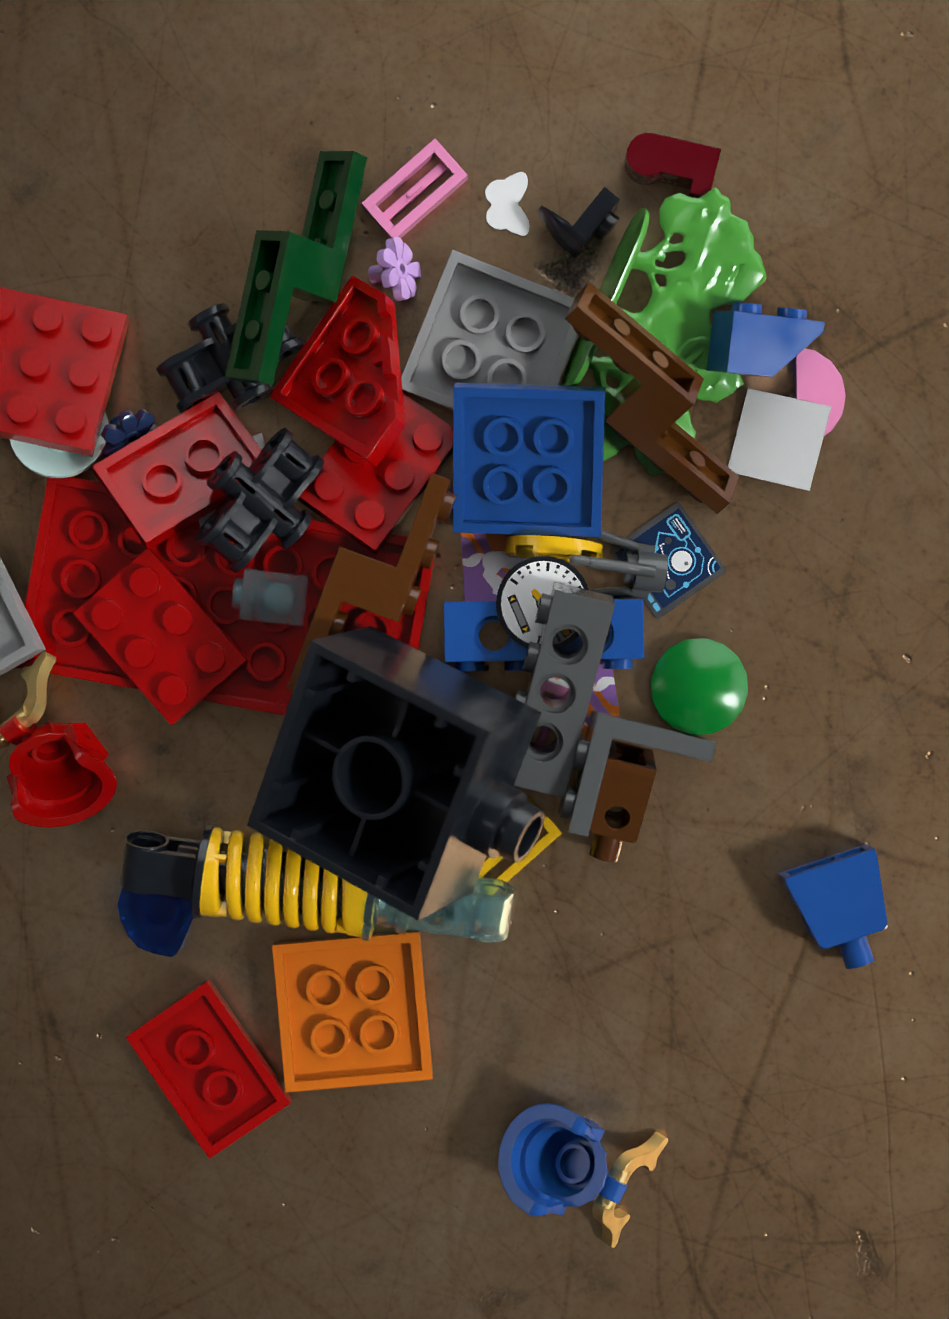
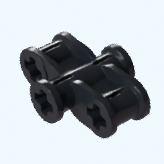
(208, 361)
(271, 487)

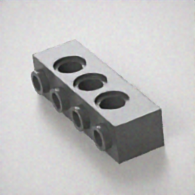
(590, 615)

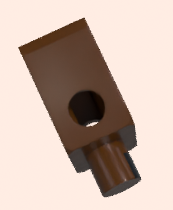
(625, 784)

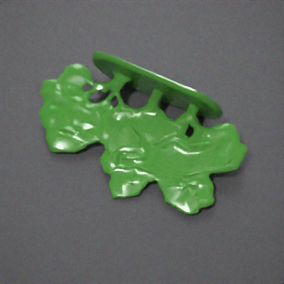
(716, 271)

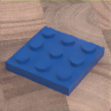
(528, 459)

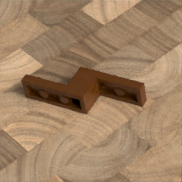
(653, 399)
(375, 584)

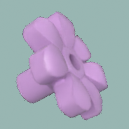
(395, 269)

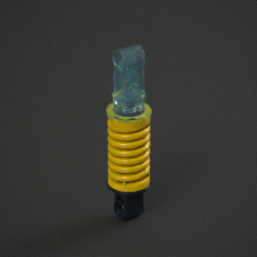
(290, 888)

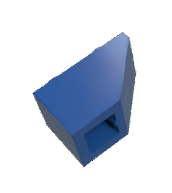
(758, 343)

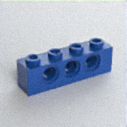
(465, 620)

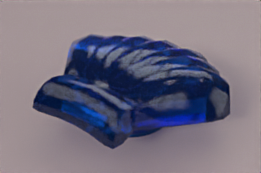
(155, 921)

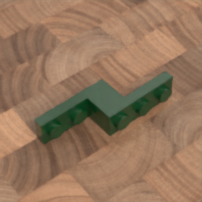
(296, 266)

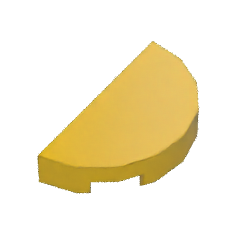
(559, 547)

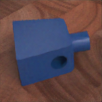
(840, 901)

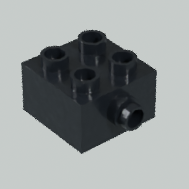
(398, 772)

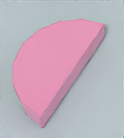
(819, 383)

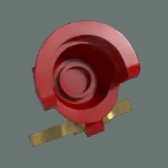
(56, 766)

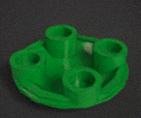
(699, 686)

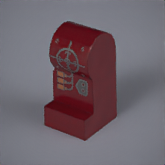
(672, 162)

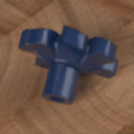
(126, 429)

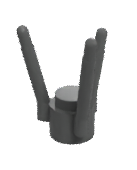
(644, 570)

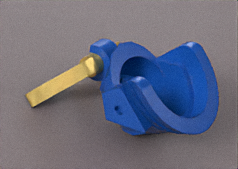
(557, 1162)

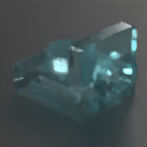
(271, 597)

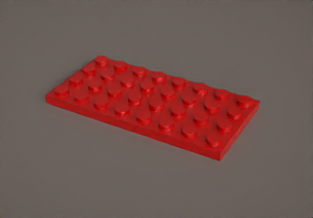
(89, 541)

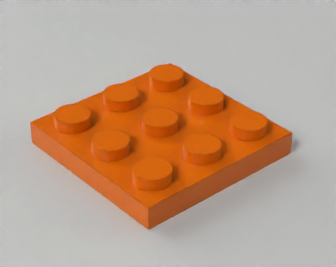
(352, 1011)

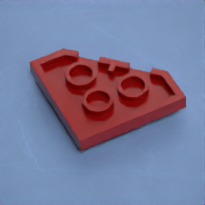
(350, 374)

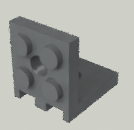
(592, 756)

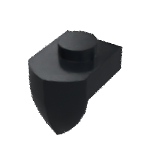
(595, 222)

